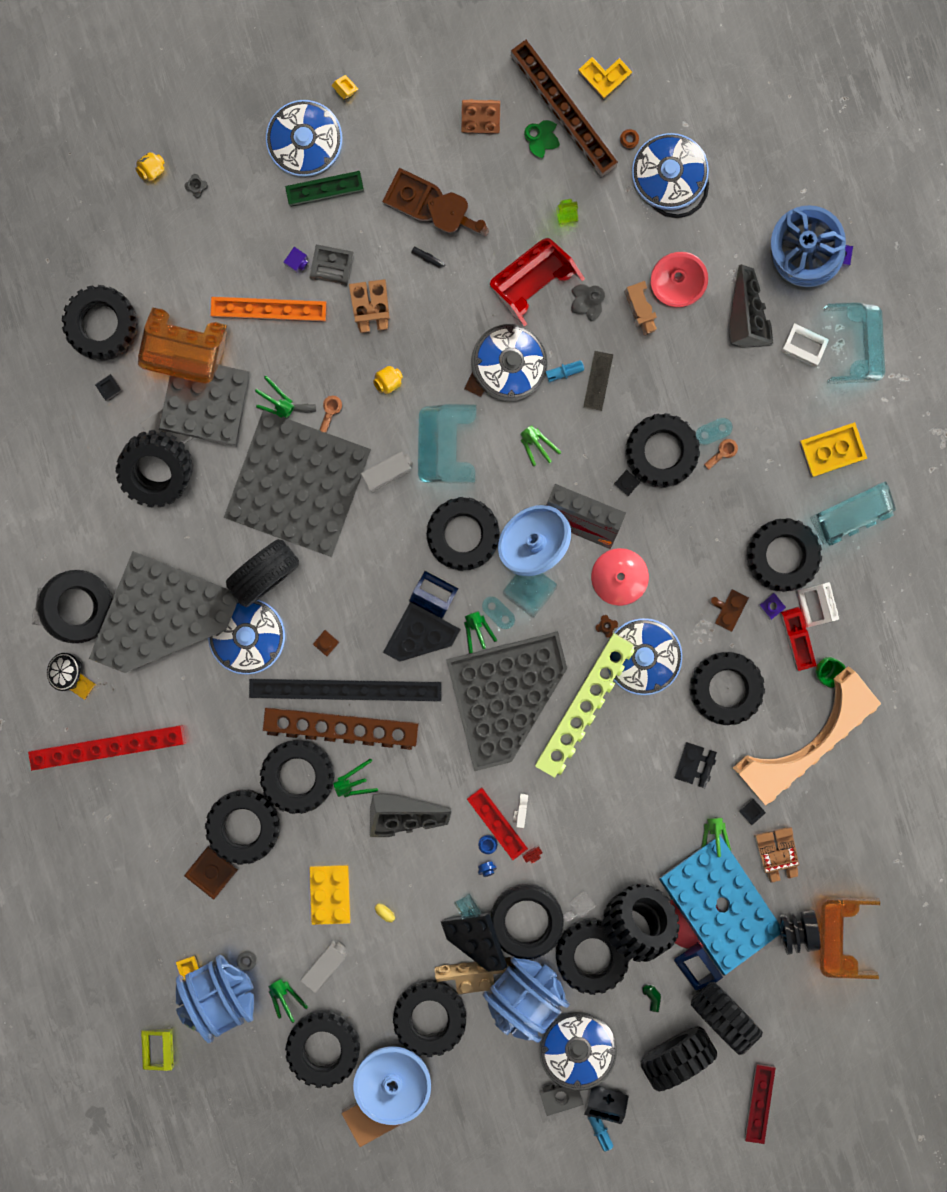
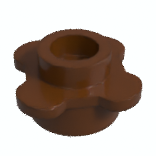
(601, 626)

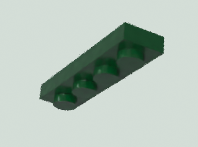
(324, 188)

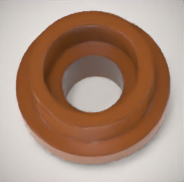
(629, 132)

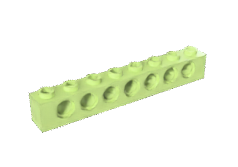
(545, 761)

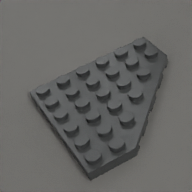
(159, 614)
(504, 694)

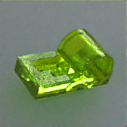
(567, 211)

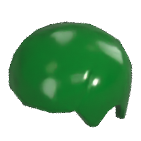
(827, 670)

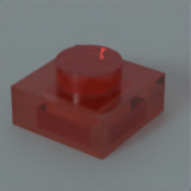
(532, 855)

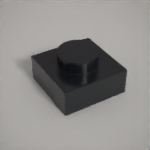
(108, 387)
(627, 483)
(752, 811)

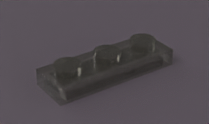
(598, 381)

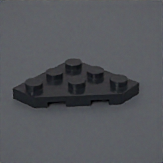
(419, 634)
(476, 939)

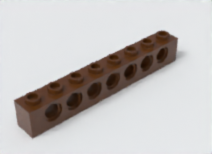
(563, 108)
(272, 716)

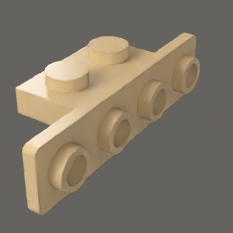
(468, 976)

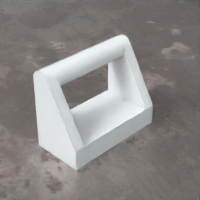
(802, 354)
(827, 604)

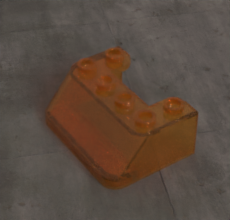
(181, 350)

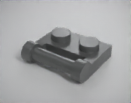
(331, 258)

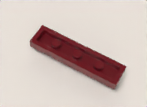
(760, 1103)

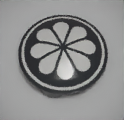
(63, 672)

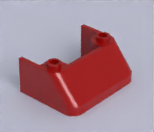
(532, 273)

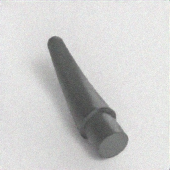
(305, 408)

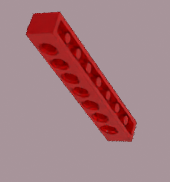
(107, 747)

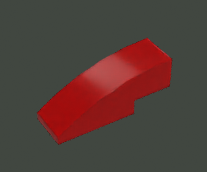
(798, 638)

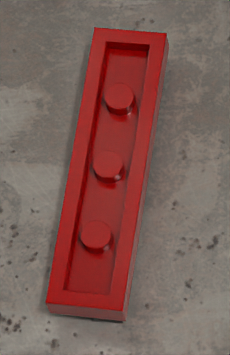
(497, 823)

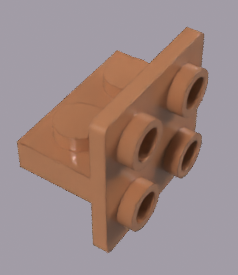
(480, 116)

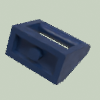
(429, 602)
(697, 950)

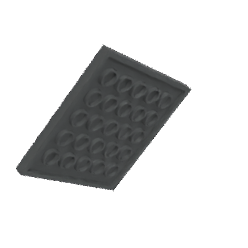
(297, 483)

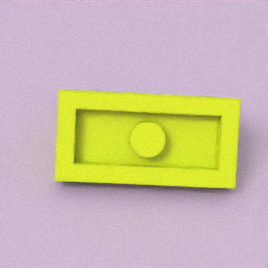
(167, 1049)

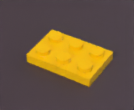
(833, 449)
(329, 894)

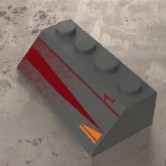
(587, 516)

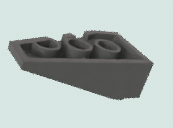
(748, 318)
(398, 814)

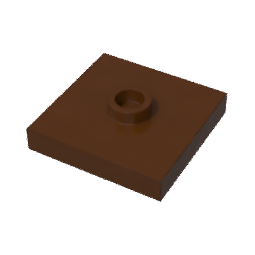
(210, 873)

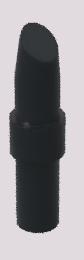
(427, 257)

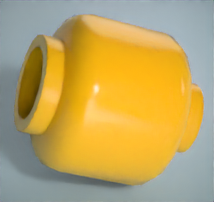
(150, 166)
(387, 379)

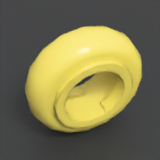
(385, 913)

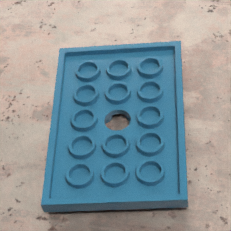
(695, 890)

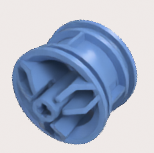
(808, 246)
(214, 999)
(526, 999)

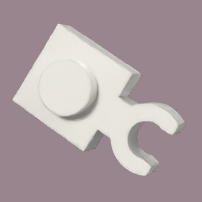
(519, 816)

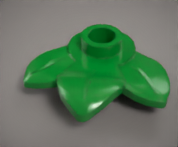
(544, 139)

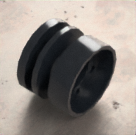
(800, 932)

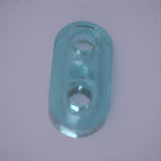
(713, 431)
(499, 611)

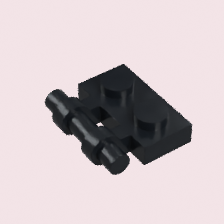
(690, 762)

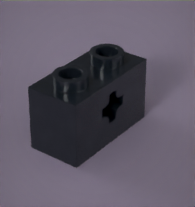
(597, 1106)

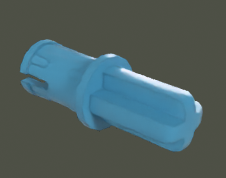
(565, 370)
(601, 1133)

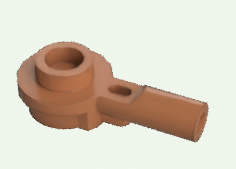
(331, 405)
(727, 449)

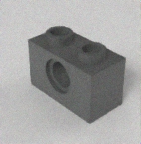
(553, 1105)

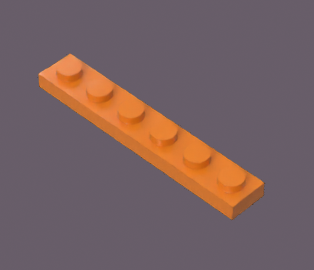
(268, 309)

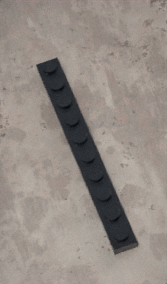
(345, 690)

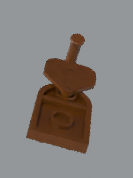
(414, 196)

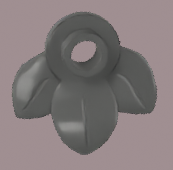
(585, 301)

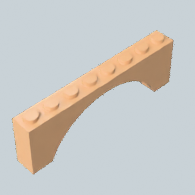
(851, 705)

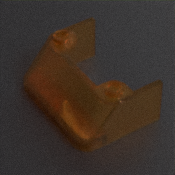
(832, 961)

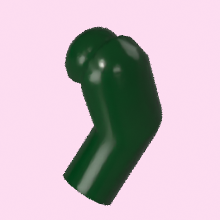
(654, 995)

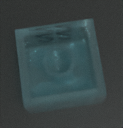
(530, 592)

